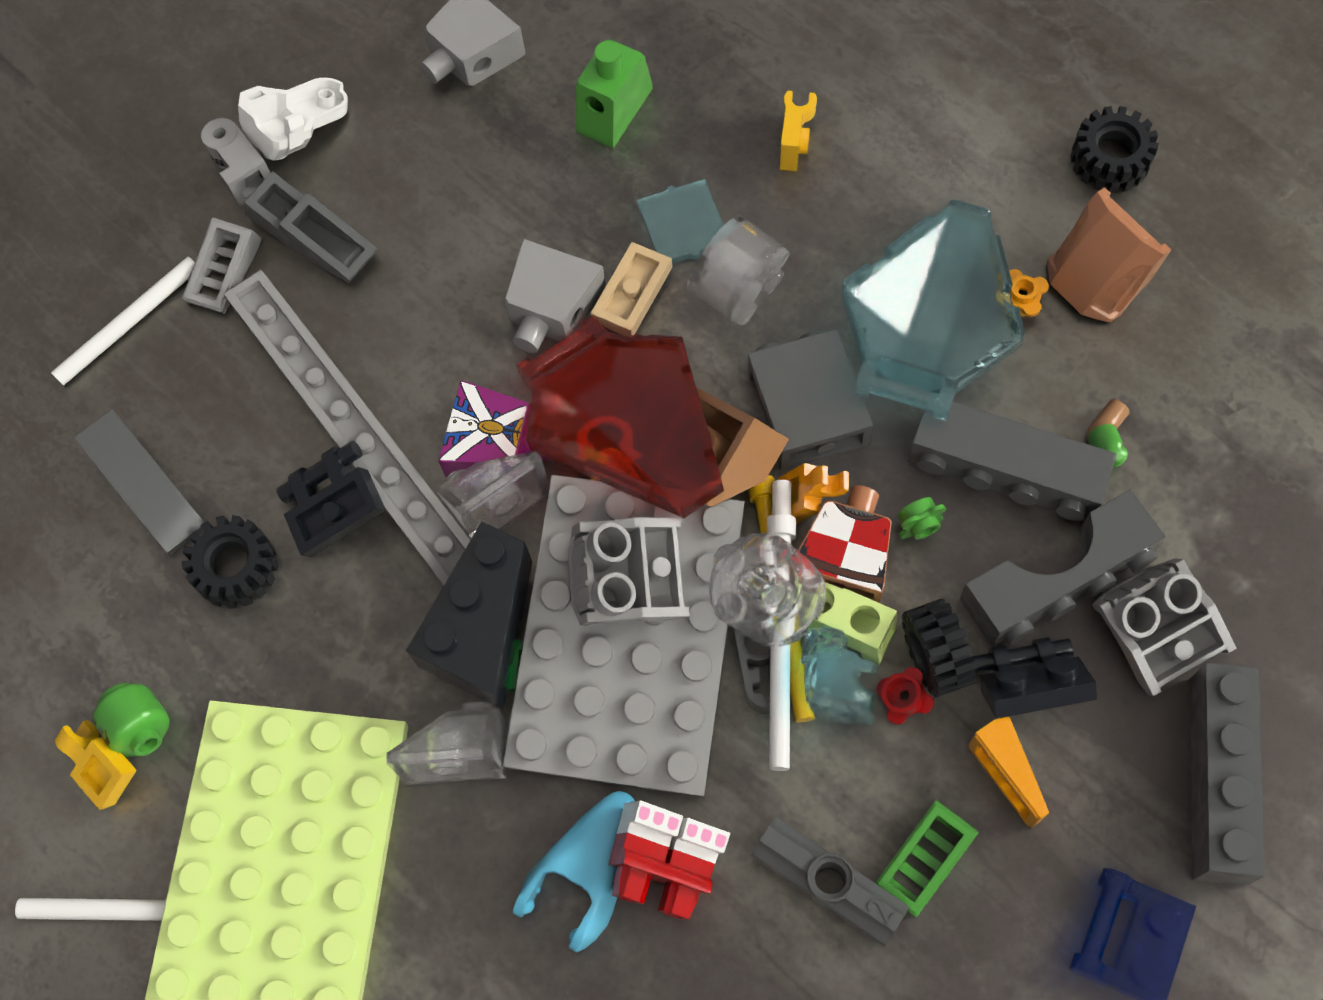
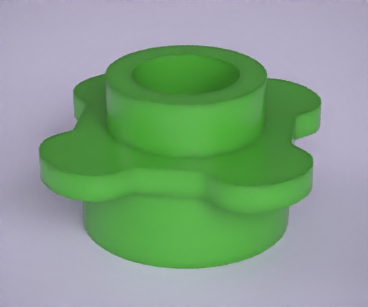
(920, 518)

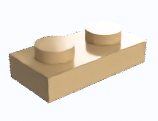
(632, 289)

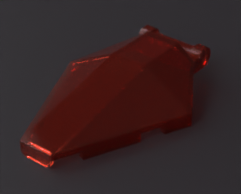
(624, 416)

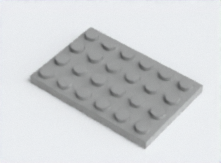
(624, 695)

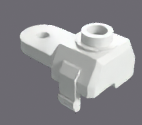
(285, 119)

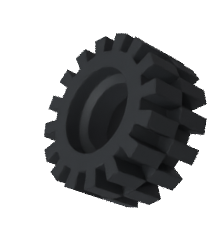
(1120, 129)
(216, 540)
(939, 647)

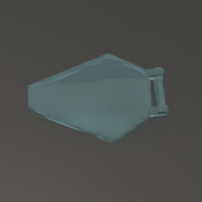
(934, 310)

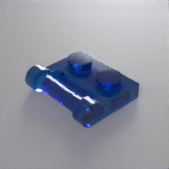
(1150, 943)

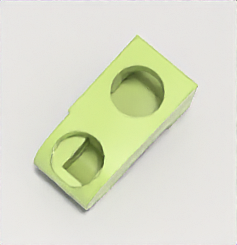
(864, 621)

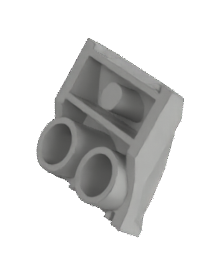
(626, 571)
(1163, 623)

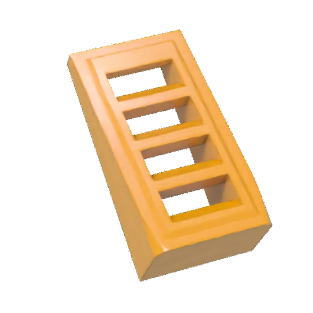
(1004, 760)

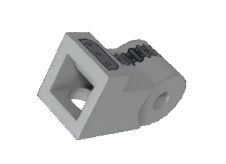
(236, 155)

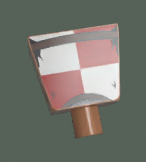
(851, 543)

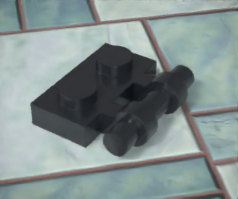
(335, 510)
(1033, 677)

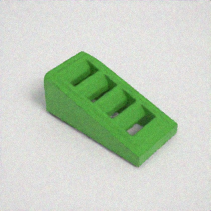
(942, 869)

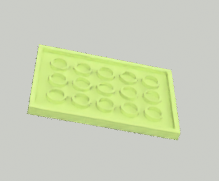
(279, 857)

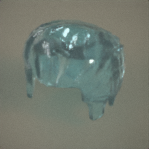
(833, 678)

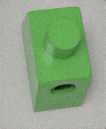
(611, 92)

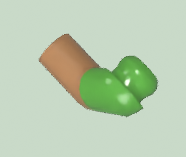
(1104, 431)

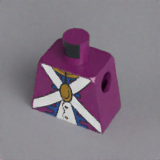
(483, 428)

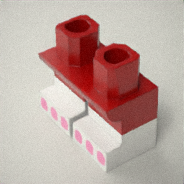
(667, 850)

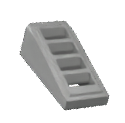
(213, 245)

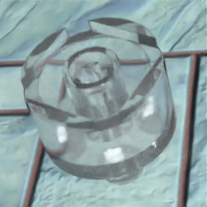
(737, 269)
(766, 589)

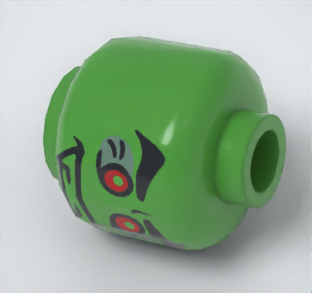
(129, 718)

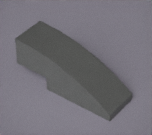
(308, 228)
(140, 481)

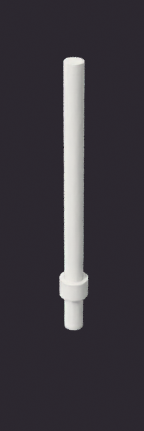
(782, 525)

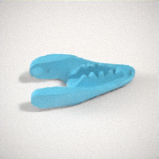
(583, 859)

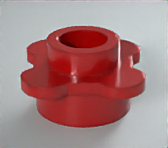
(892, 688)

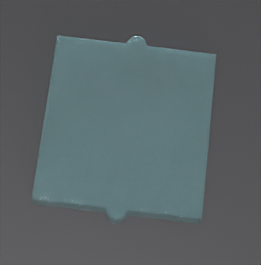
(681, 220)

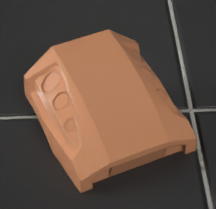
(1104, 260)

